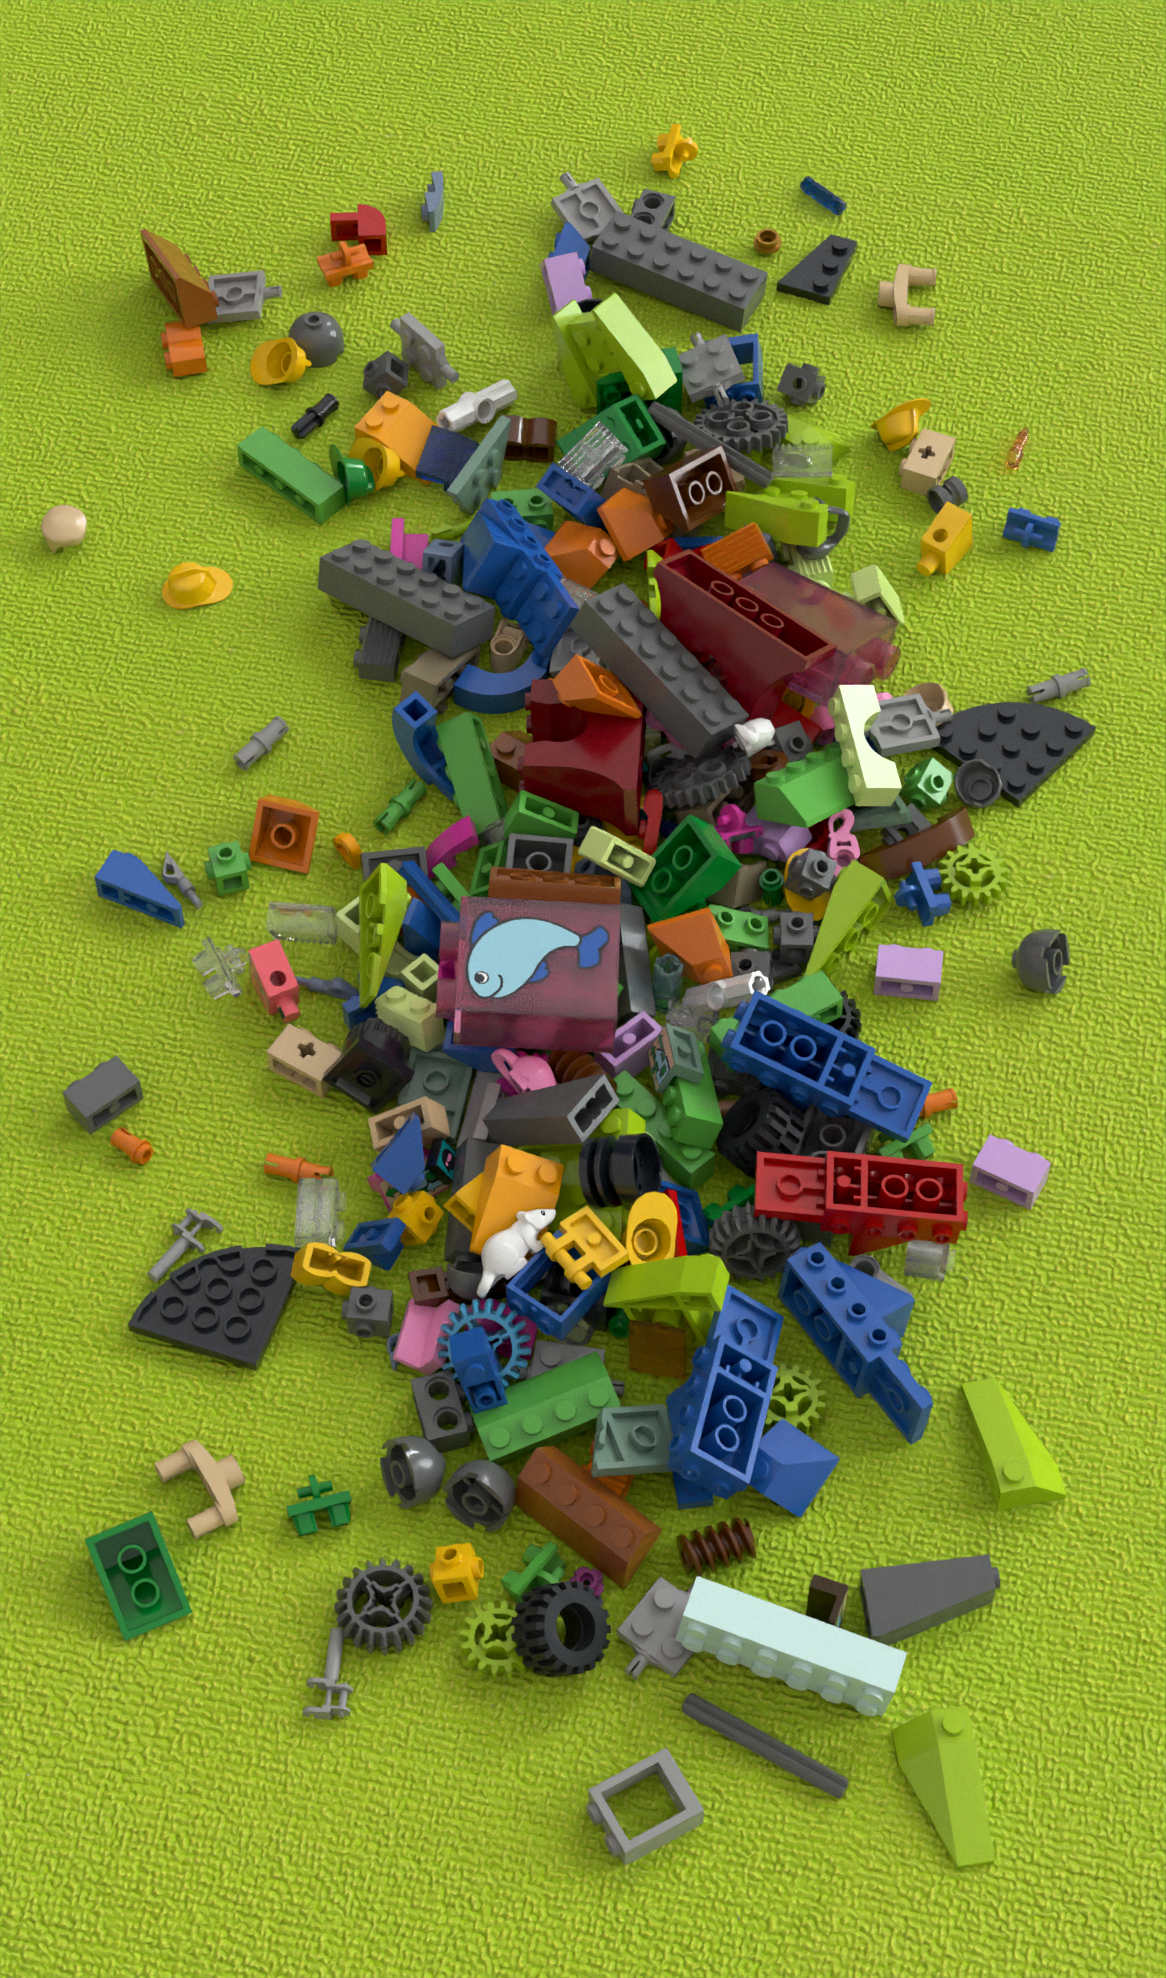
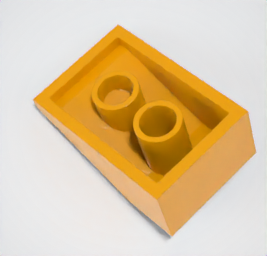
(399, 427)
(513, 1184)

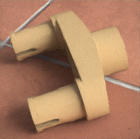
(895, 295)
(217, 1478)

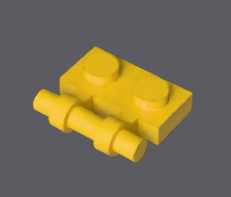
(593, 1242)

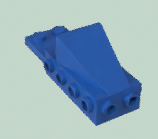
(517, 572)
(822, 1067)
(858, 1331)
(726, 1399)

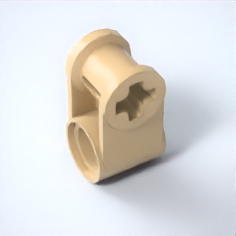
(507, 646)

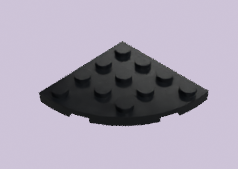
(1017, 739)
(222, 1303)

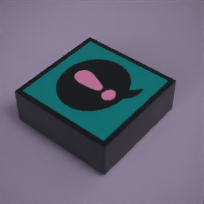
(441, 1160)

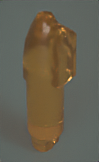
(1015, 452)

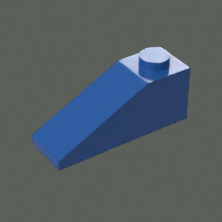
(133, 885)

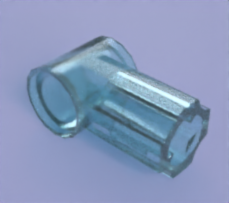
(667, 981)

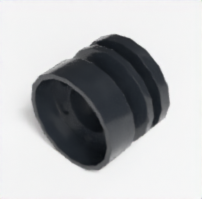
(619, 1169)

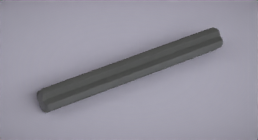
(705, 441)
(765, 1745)

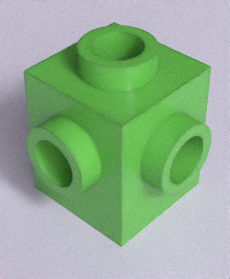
(927, 784)
(228, 867)

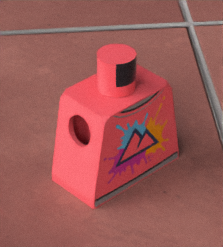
(274, 980)

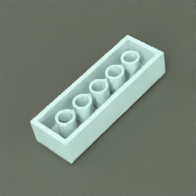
(790, 1647)

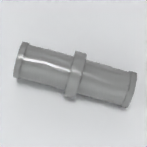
(1058, 686)
(261, 743)

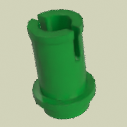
(772, 882)
(619, 1323)

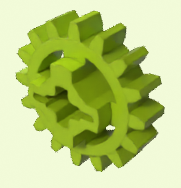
(973, 875)
(801, 1393)
(491, 1654)

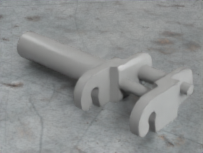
(184, 1242)
(329, 1681)

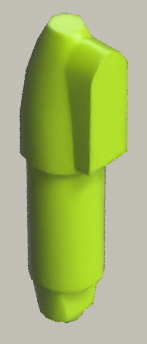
(449, 532)

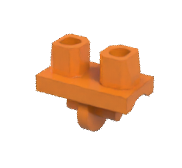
(345, 262)

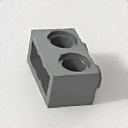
(655, 209)
(436, 1413)

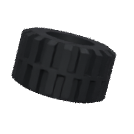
(760, 1123)
(583, 1623)

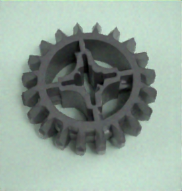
(753, 1244)
(402, 1586)

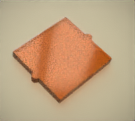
(657, 1349)

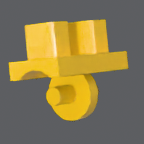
(673, 151)

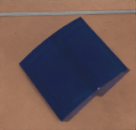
(444, 456)

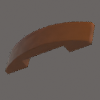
(924, 846)
(432, 1289)

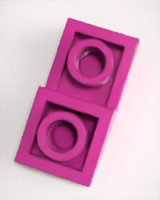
(451, 842)

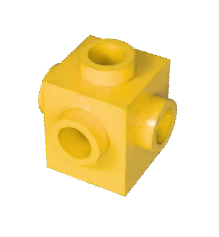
(420, 1215)
(455, 1565)

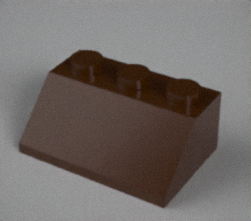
(692, 488)

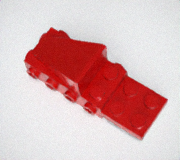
(867, 1196)

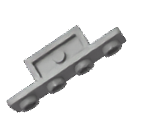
(483, 1098)

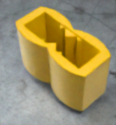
(323, 1265)

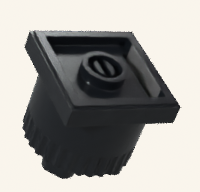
(371, 1064)

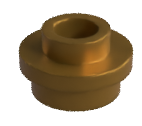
(767, 241)

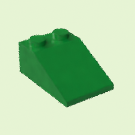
(687, 870)
(138, 1575)

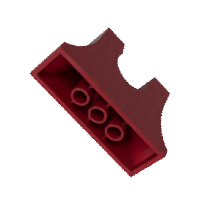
(741, 629)
(584, 758)

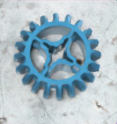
(510, 1331)

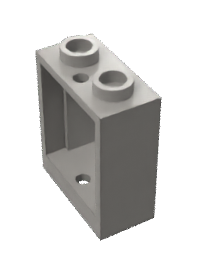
(689, 1808)

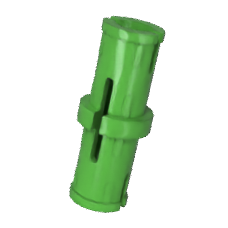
(399, 806)

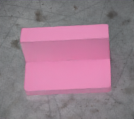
(418, 1336)

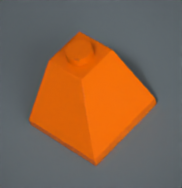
(633, 523)
(582, 552)
(594, 689)
(284, 833)
(697, 944)

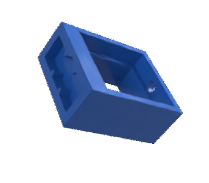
(747, 350)
(572, 496)
(543, 1317)

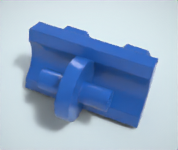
(1031, 529)
(918, 895)

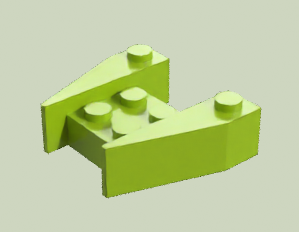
(606, 343)
(788, 507)
(571, 1197)
(673, 1292)

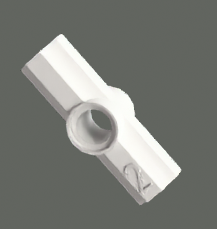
(477, 406)
(727, 992)

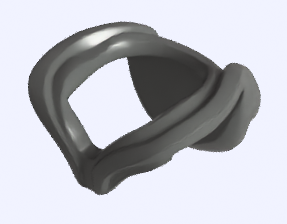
(828, 545)

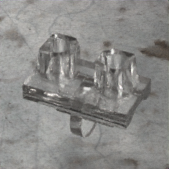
(224, 965)
(692, 1018)

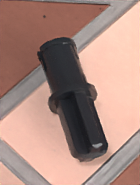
(315, 416)

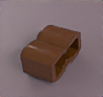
(531, 439)

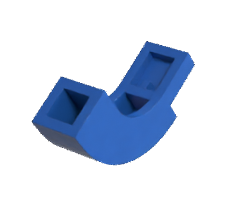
(499, 692)
(417, 736)

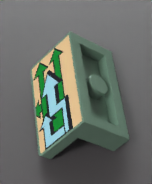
(672, 1055)

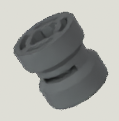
(951, 491)

